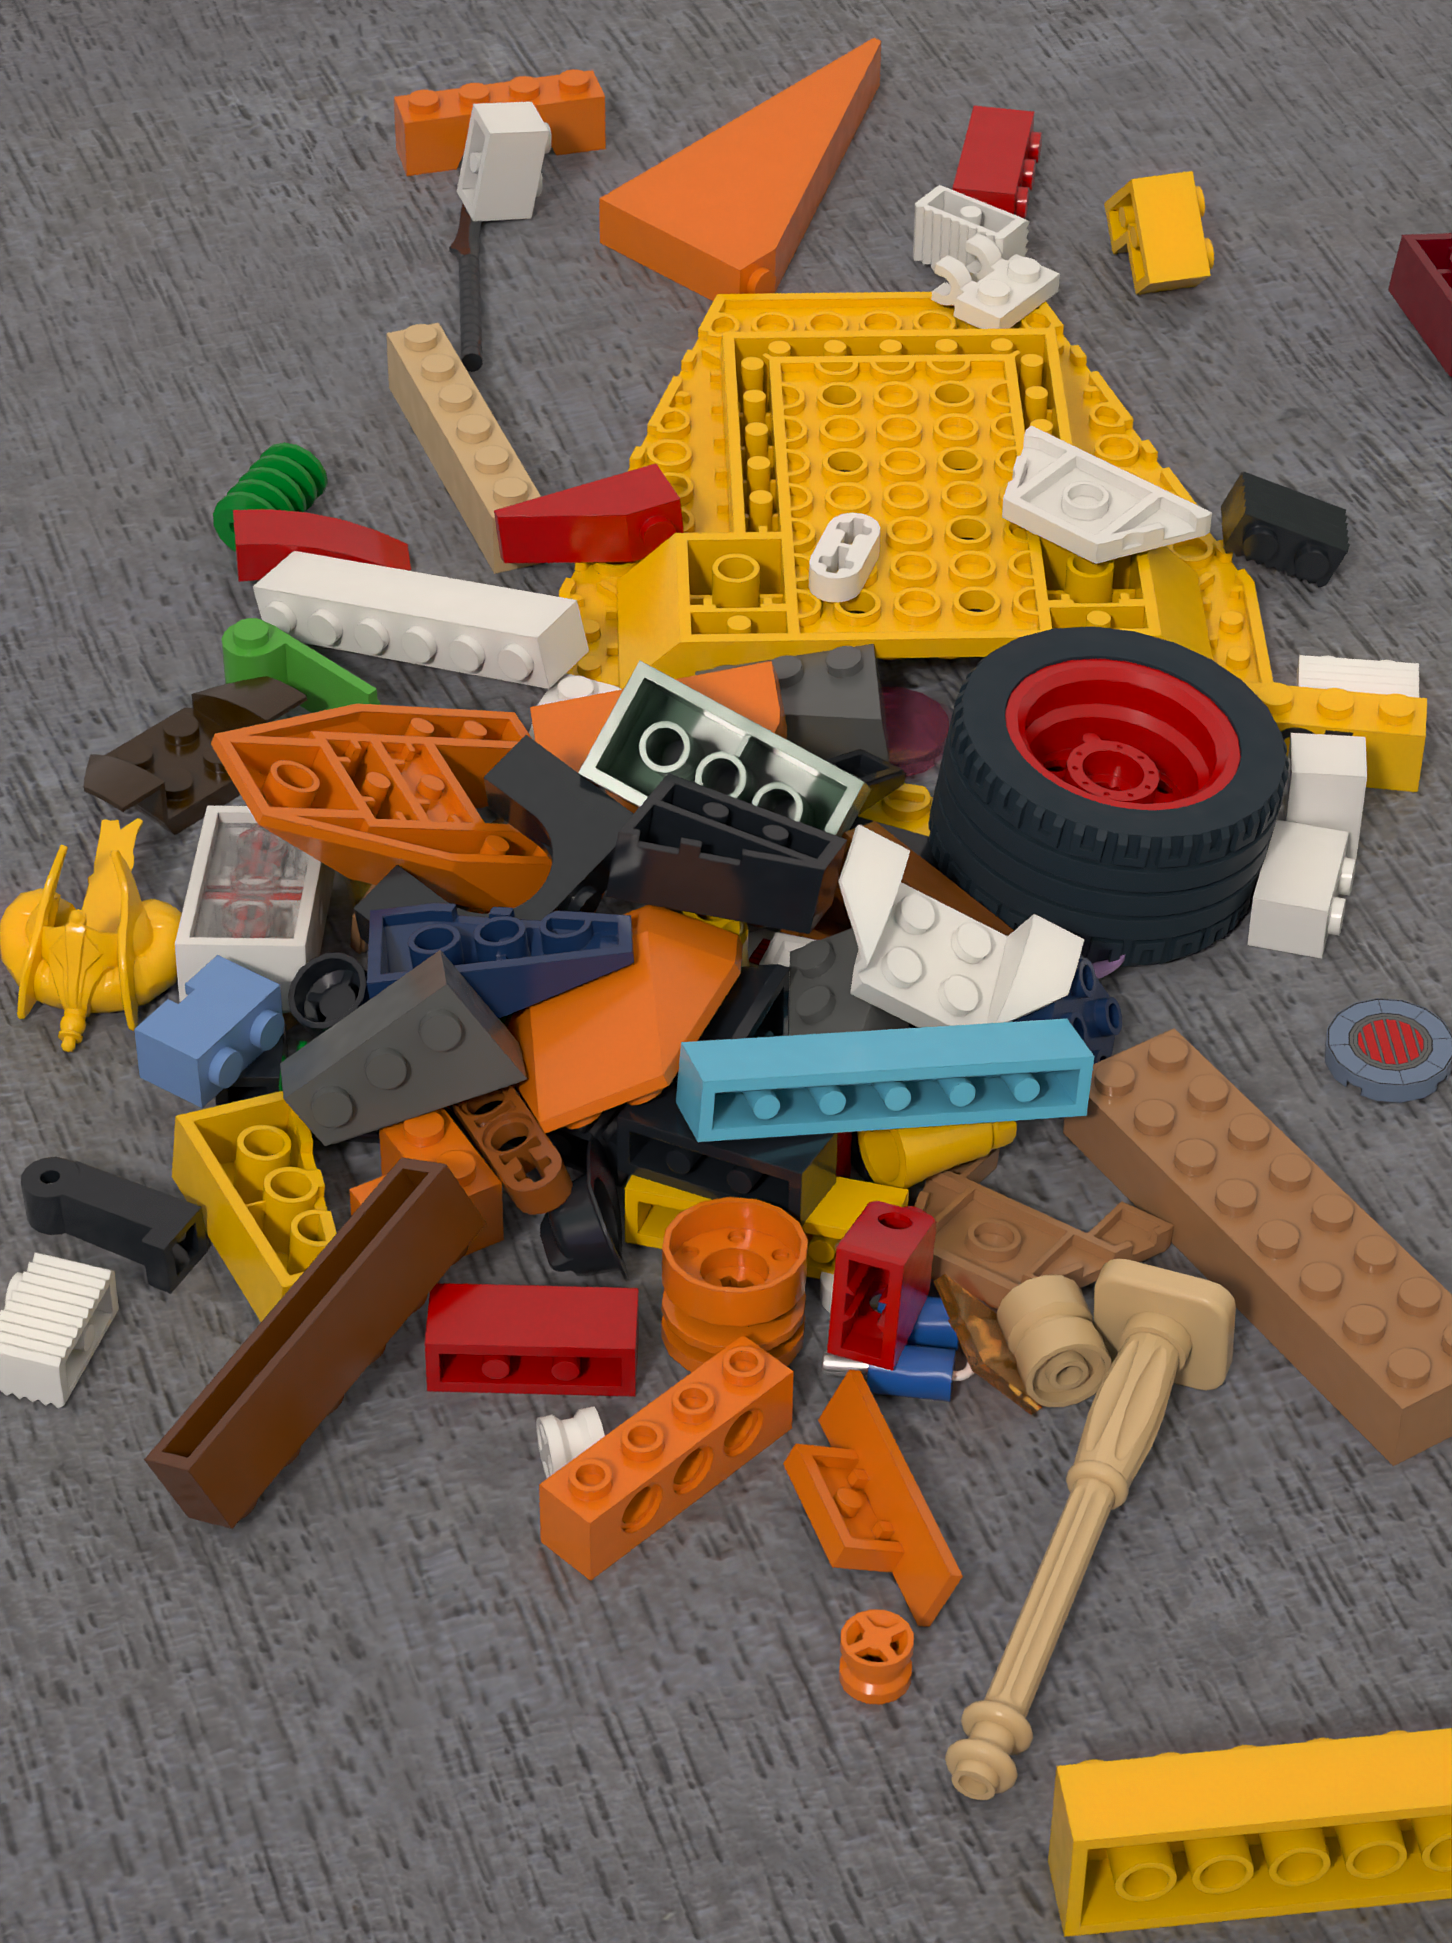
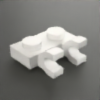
(995, 290)

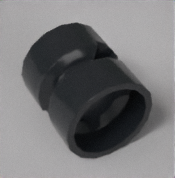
(327, 991)

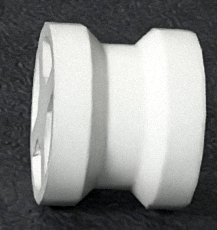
(567, 1438)

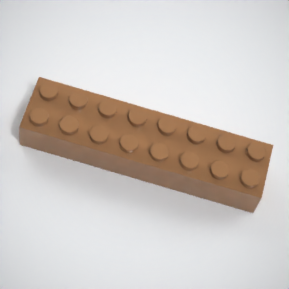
(1278, 1237)

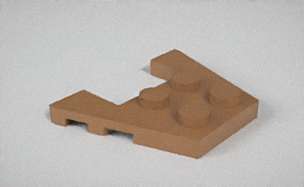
(999, 1243)

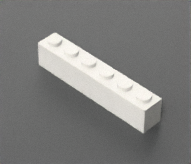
(423, 618)

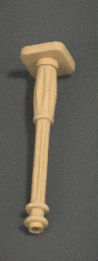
(1158, 1333)

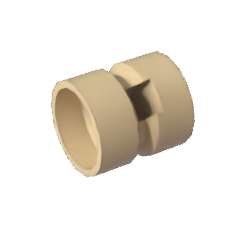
(1053, 1340)

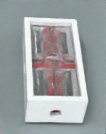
(251, 901)

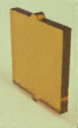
(983, 1342)

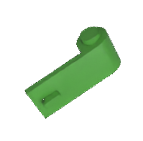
(261, 649)

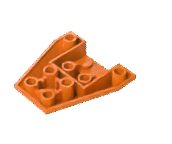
(625, 1029)

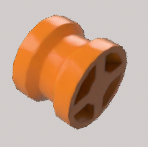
(888, 1645)

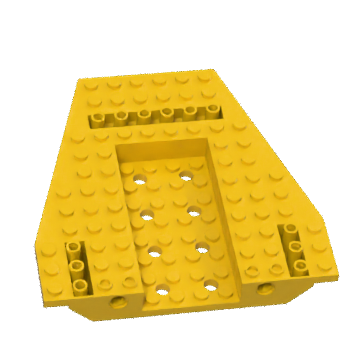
(900, 399)

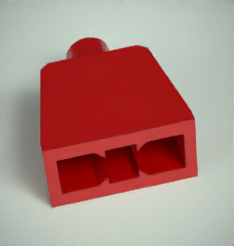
(888, 1255)

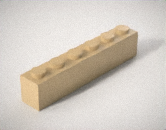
(457, 432)

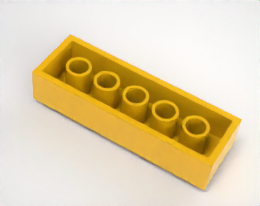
(1252, 1832)

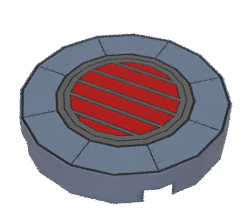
(1389, 1049)

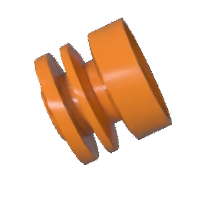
(731, 1274)

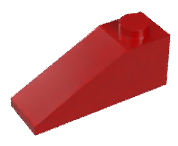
(593, 522)

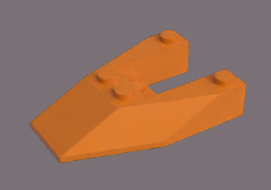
(387, 791)

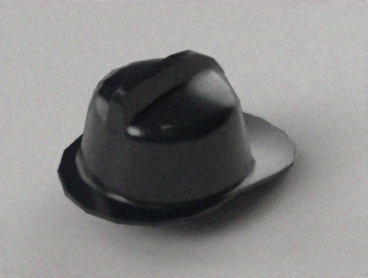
(587, 1227)

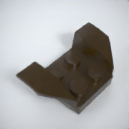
(172, 766)

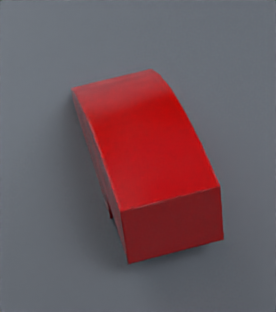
(270, 535)

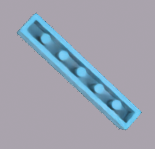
(883, 1079)

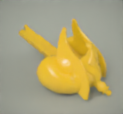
(96, 957)

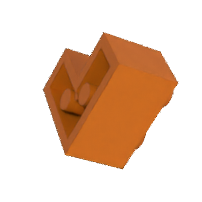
(439, 1140)

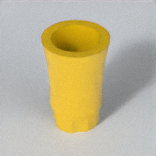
(913, 1154)

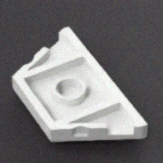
(1093, 504)

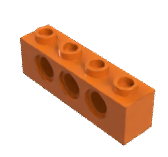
(665, 1457)

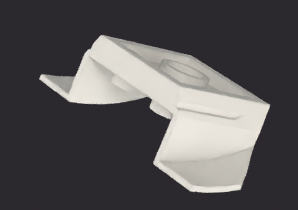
(937, 962)

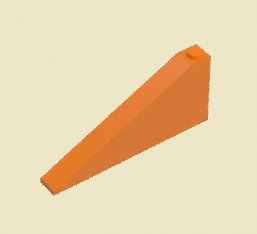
(743, 196)

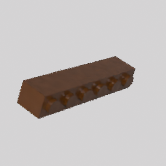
(316, 1343)

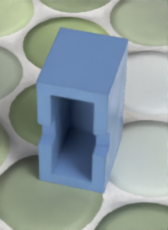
(211, 1033)

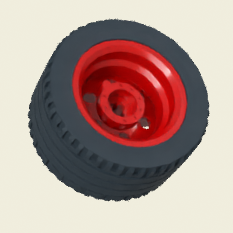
(1109, 791)

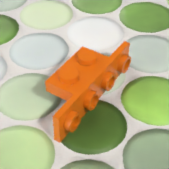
(869, 1502)

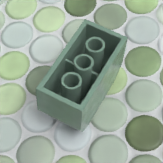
(679, 731)

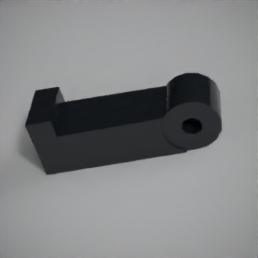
(116, 1217)

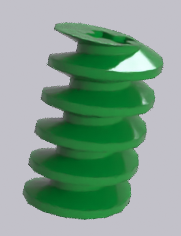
(281, 479)

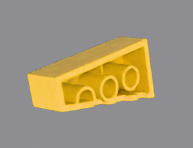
(256, 1190)

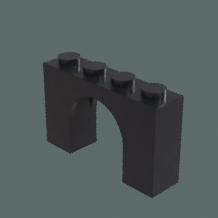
(553, 809)

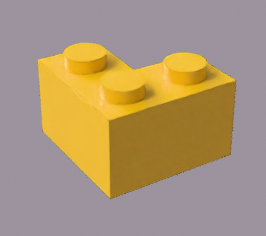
(1161, 231)

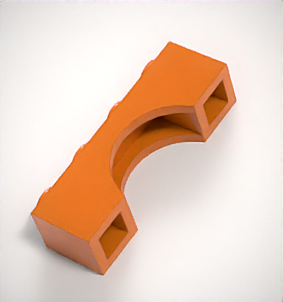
(435, 124)

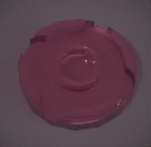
(914, 728)

